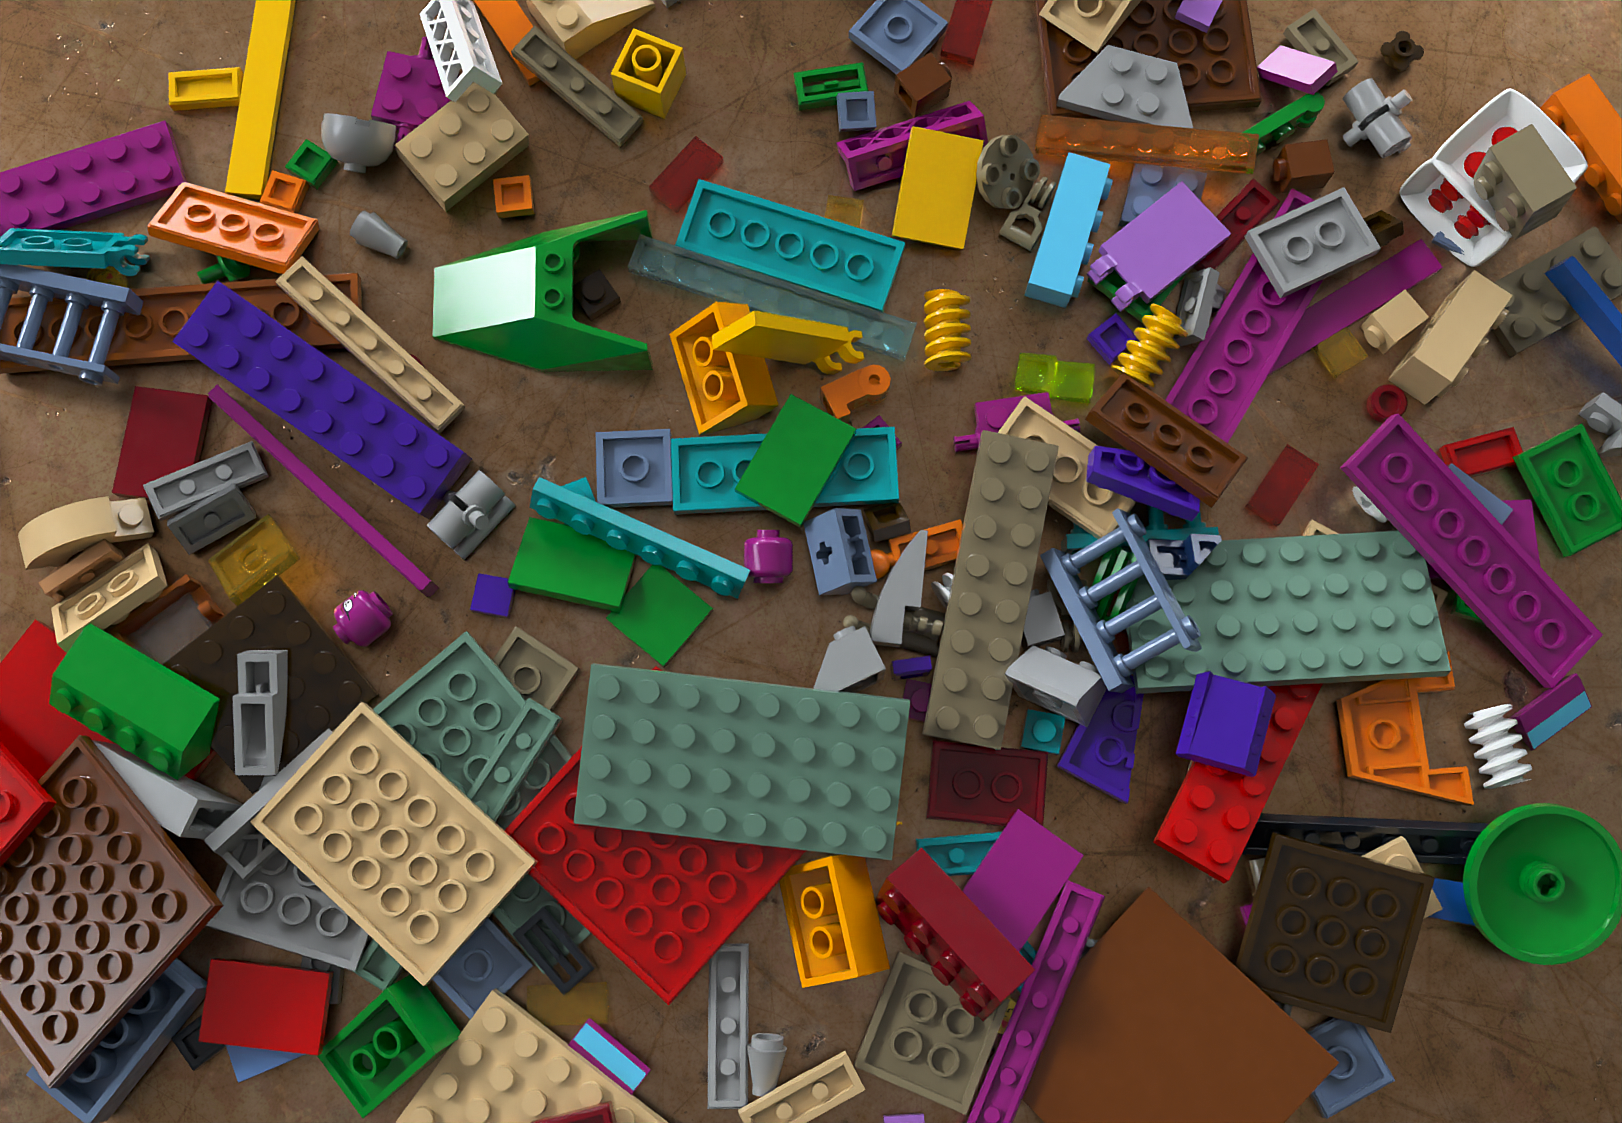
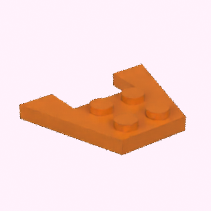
(1387, 739)

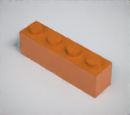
(1597, 131)

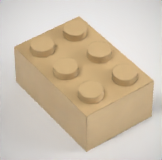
(462, 145)
(1452, 338)

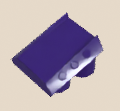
(1226, 723)

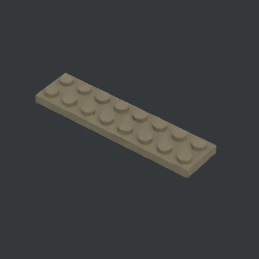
(990, 589)

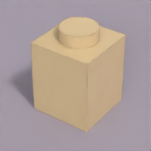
(1393, 322)

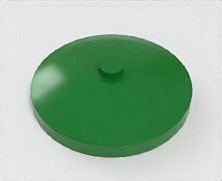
(1544, 883)

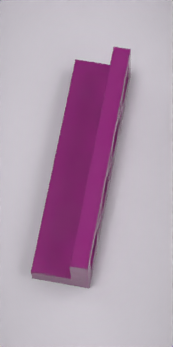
(882, 153)

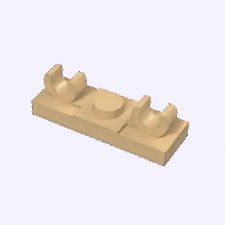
(807, 1094)

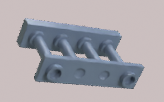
(78, 294)
(1098, 633)

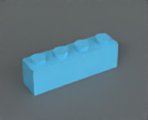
(1068, 229)

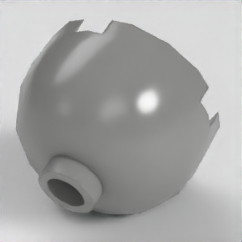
(357, 141)

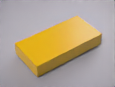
(205, 88)

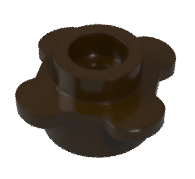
(1395, 58)

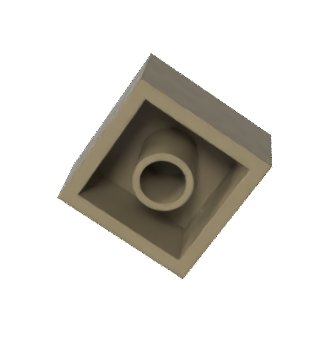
(1523, 182)

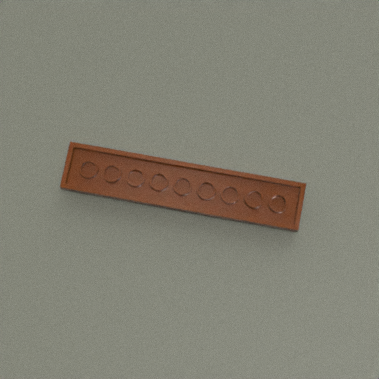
(162, 316)

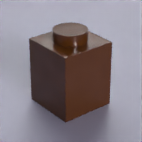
(923, 84)
(1304, 166)

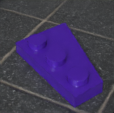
(1134, 478)
(1105, 749)

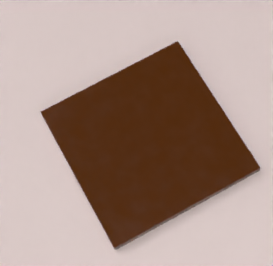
(1214, 66)
(90, 913)
(1170, 1035)

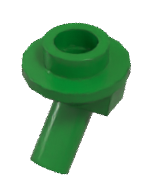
(226, 267)

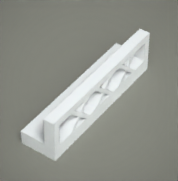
(469, 44)

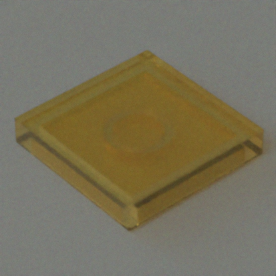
(253, 559)

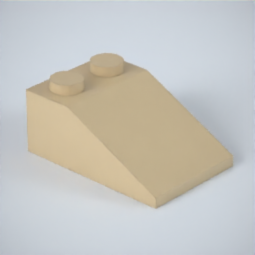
(1089, 20)
(585, 23)

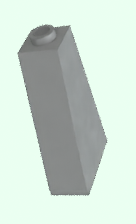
(177, 805)

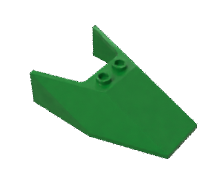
(520, 302)

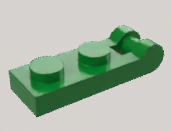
(1283, 122)

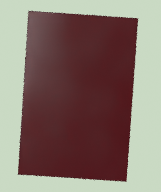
(160, 437)
(985, 783)

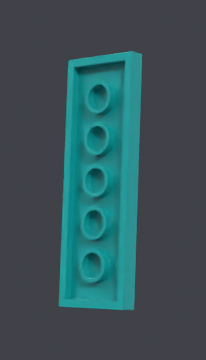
(791, 245)
(710, 468)

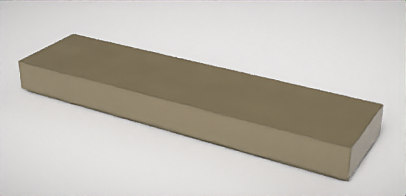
(577, 86)

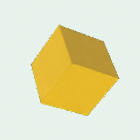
(649, 73)

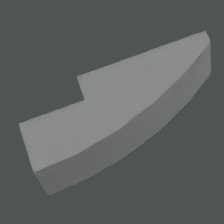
(900, 593)
(260, 711)

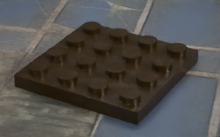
(321, 678)
(1333, 931)

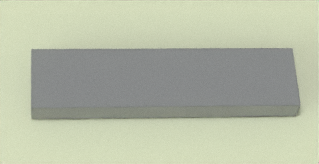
(728, 1027)

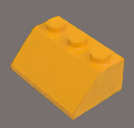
(721, 385)
(833, 920)

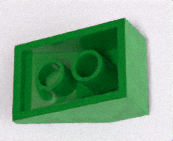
(388, 1044)

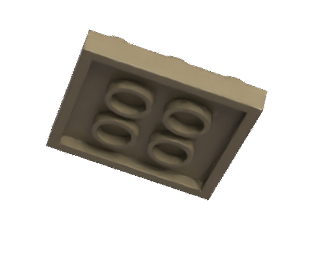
(927, 1037)

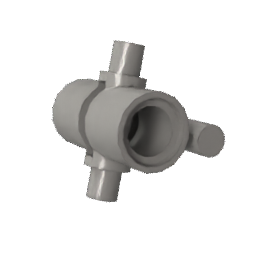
(1377, 118)
(471, 514)

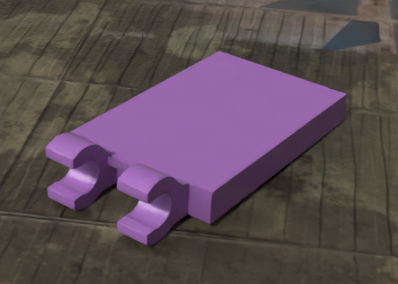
(1159, 246)

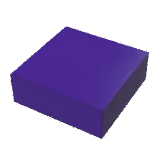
(1111, 338)
(492, 596)
(910, 668)

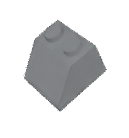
(850, 662)
(1057, 683)

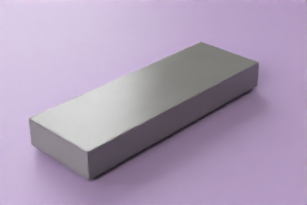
(199, 481)

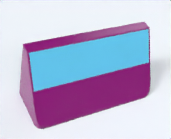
(1552, 711)
(609, 1056)

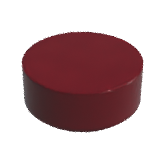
(1386, 401)

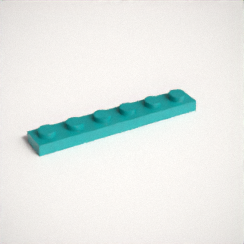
(639, 538)

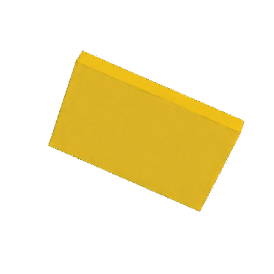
(937, 188)

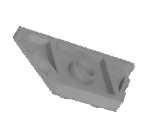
(1129, 89)

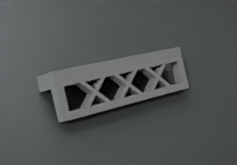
(238, 826)

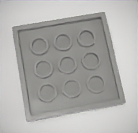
(286, 911)

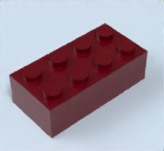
(952, 935)

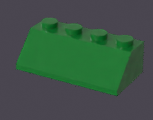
(135, 702)

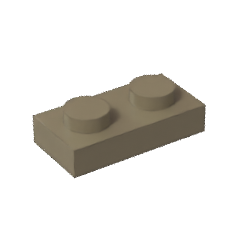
(1316, 37)

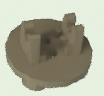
(1006, 171)

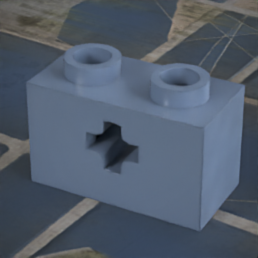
(839, 551)

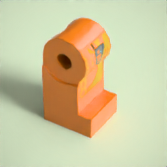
(854, 390)

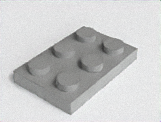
(1312, 242)

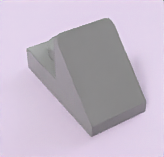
(1606, 417)

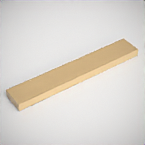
(370, 344)

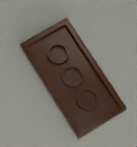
(1166, 439)

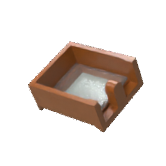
(170, 620)

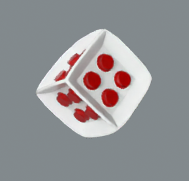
(1443, 187)

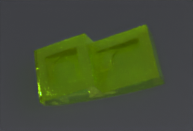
(1060, 378)

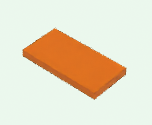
(233, 227)

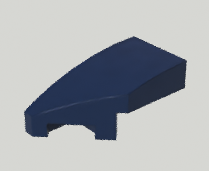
(1181, 557)

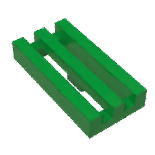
(825, 94)
(1104, 571)

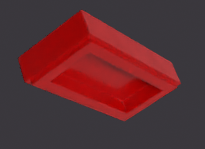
(1483, 453)

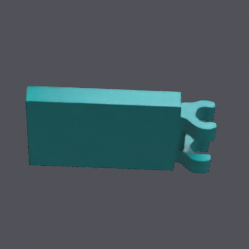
(72, 249)

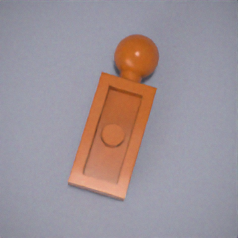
(940, 550)

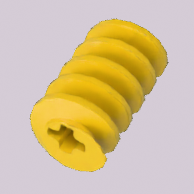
(945, 329)
(1152, 345)

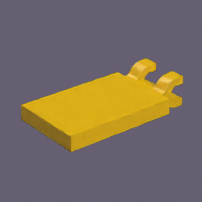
(789, 340)

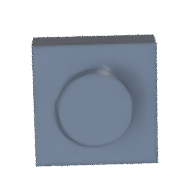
(856, 111)

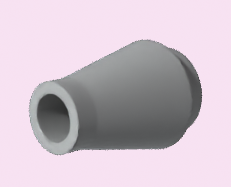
(376, 234)
(766, 1061)

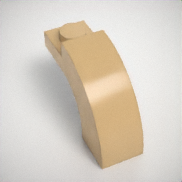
(73, 527)

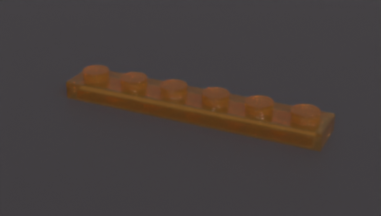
(1147, 144)

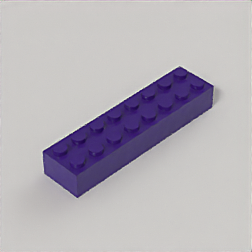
(322, 400)

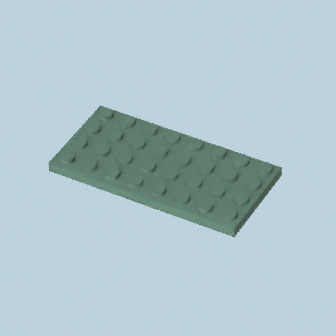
(1299, 614)
(456, 718)
(741, 761)

